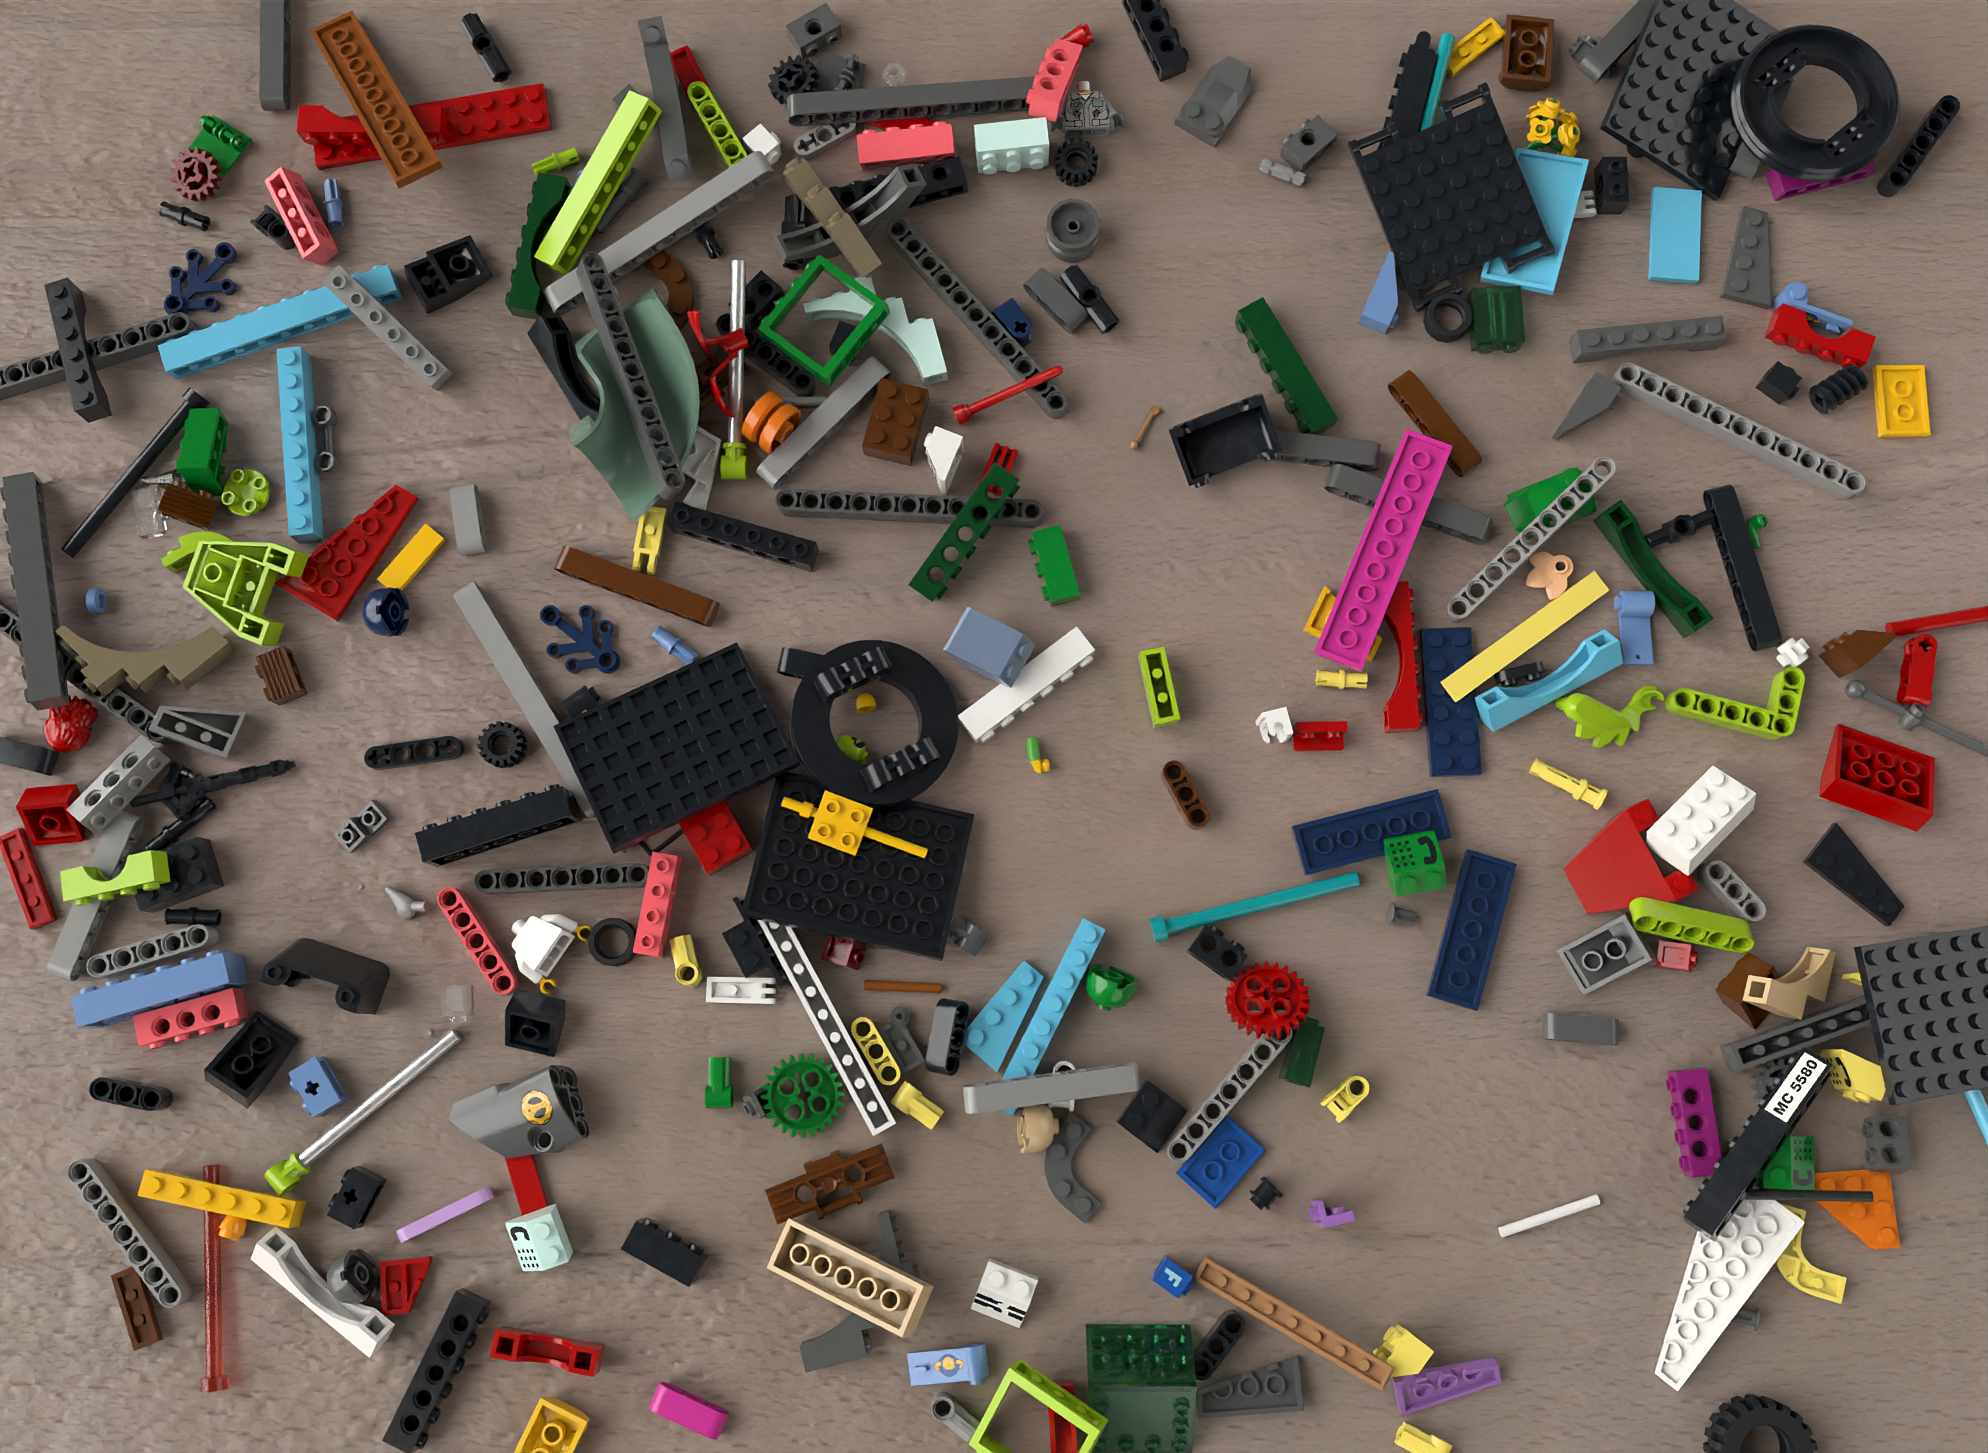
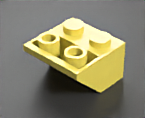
(1403, 1351)

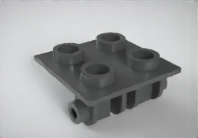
(838, 72)

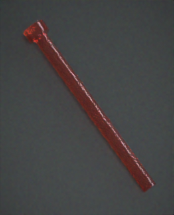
(214, 1378)

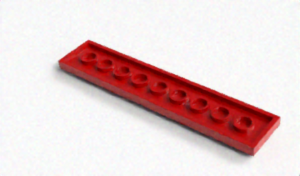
(470, 121)

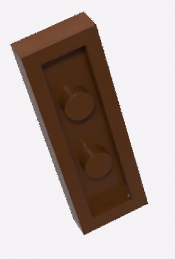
(136, 1308)

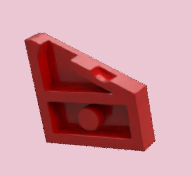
(401, 1283)

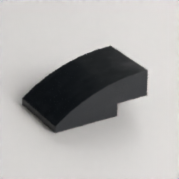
(447, 273)

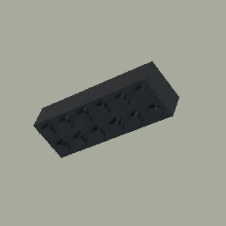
(497, 826)

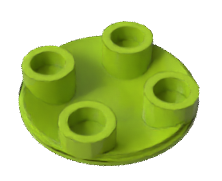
(246, 492)

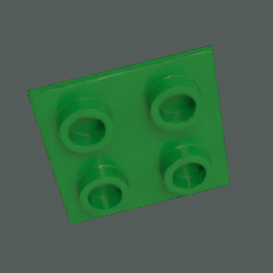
(220, 140)

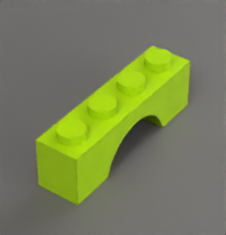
(141, 870)

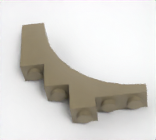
(835, 221)
(180, 663)

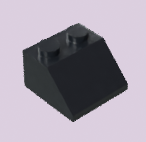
(534, 1022)
(1151, 1116)

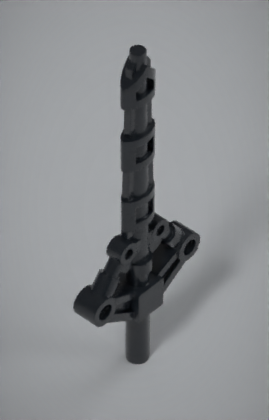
(198, 785)

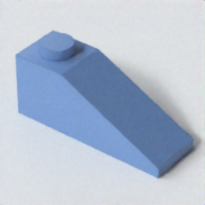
(1383, 300)

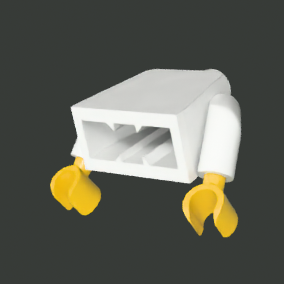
(542, 944)

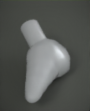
(405, 904)

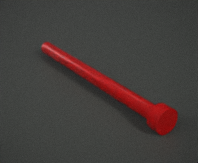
(1938, 621)

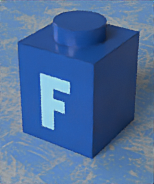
(1172, 1277)

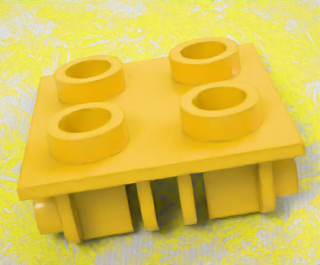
(840, 823)

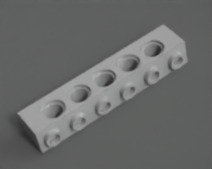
(387, 327)

